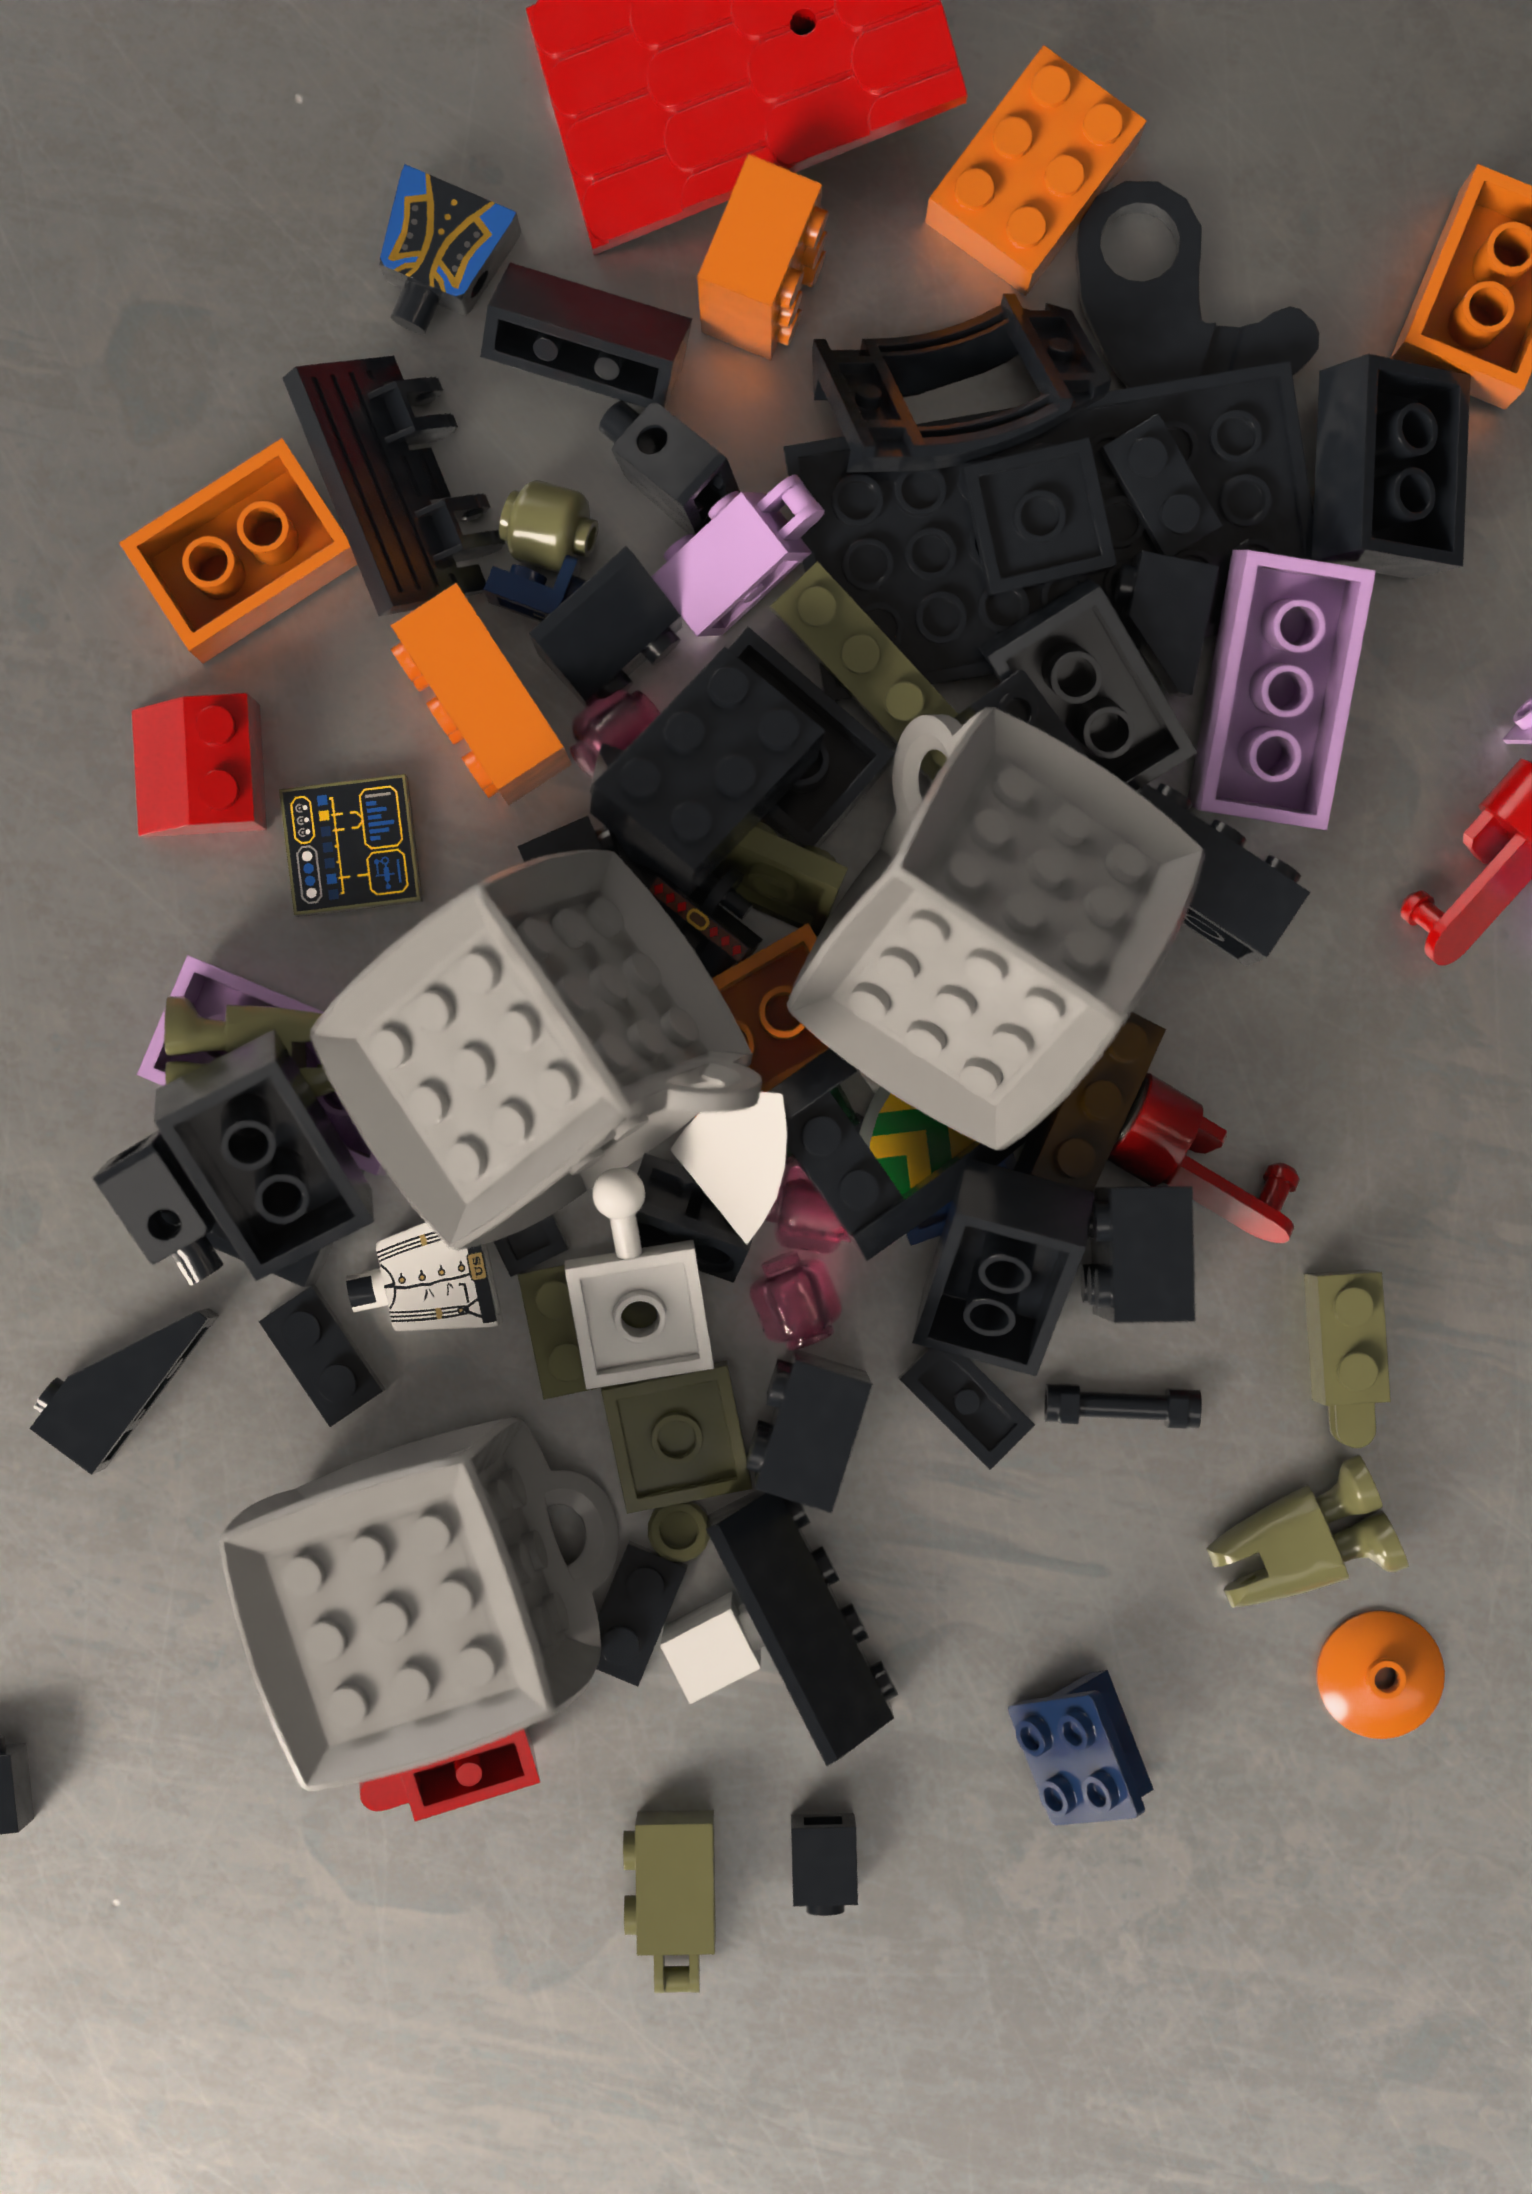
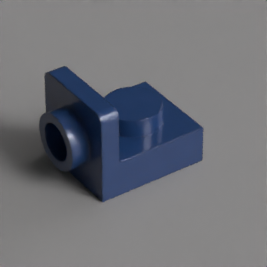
(525, 589)

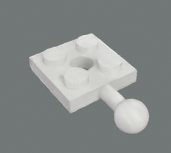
(655, 1274)

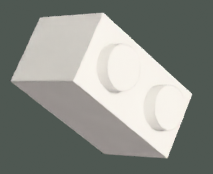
(712, 1646)

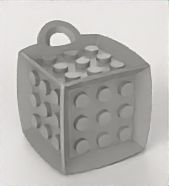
(997, 927)
(530, 1044)
(418, 1602)

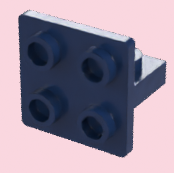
(1082, 1753)

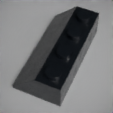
(802, 1621)

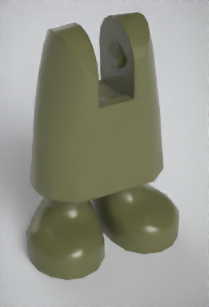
(190, 1033)
(1299, 1545)

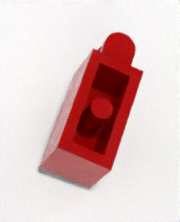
(457, 1780)

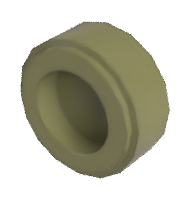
(678, 1531)

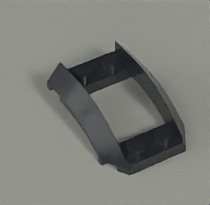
(870, 385)
(848, 1171)

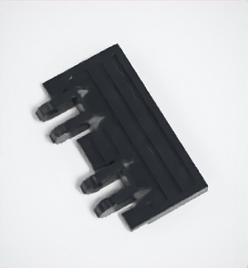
(383, 492)

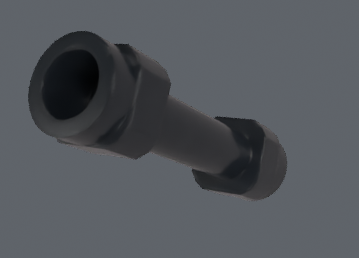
(1176, 1408)

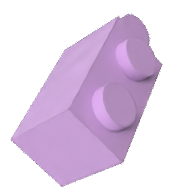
(737, 555)

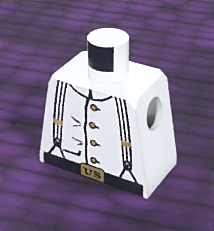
(428, 1283)

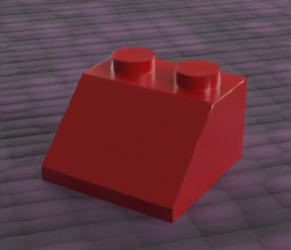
(199, 766)

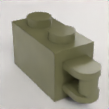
(1348, 1350)
(673, 1892)

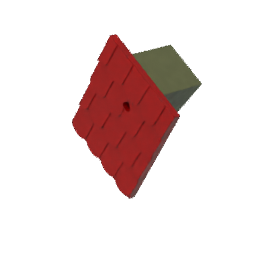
(678, 92)

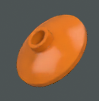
(1358, 1652)

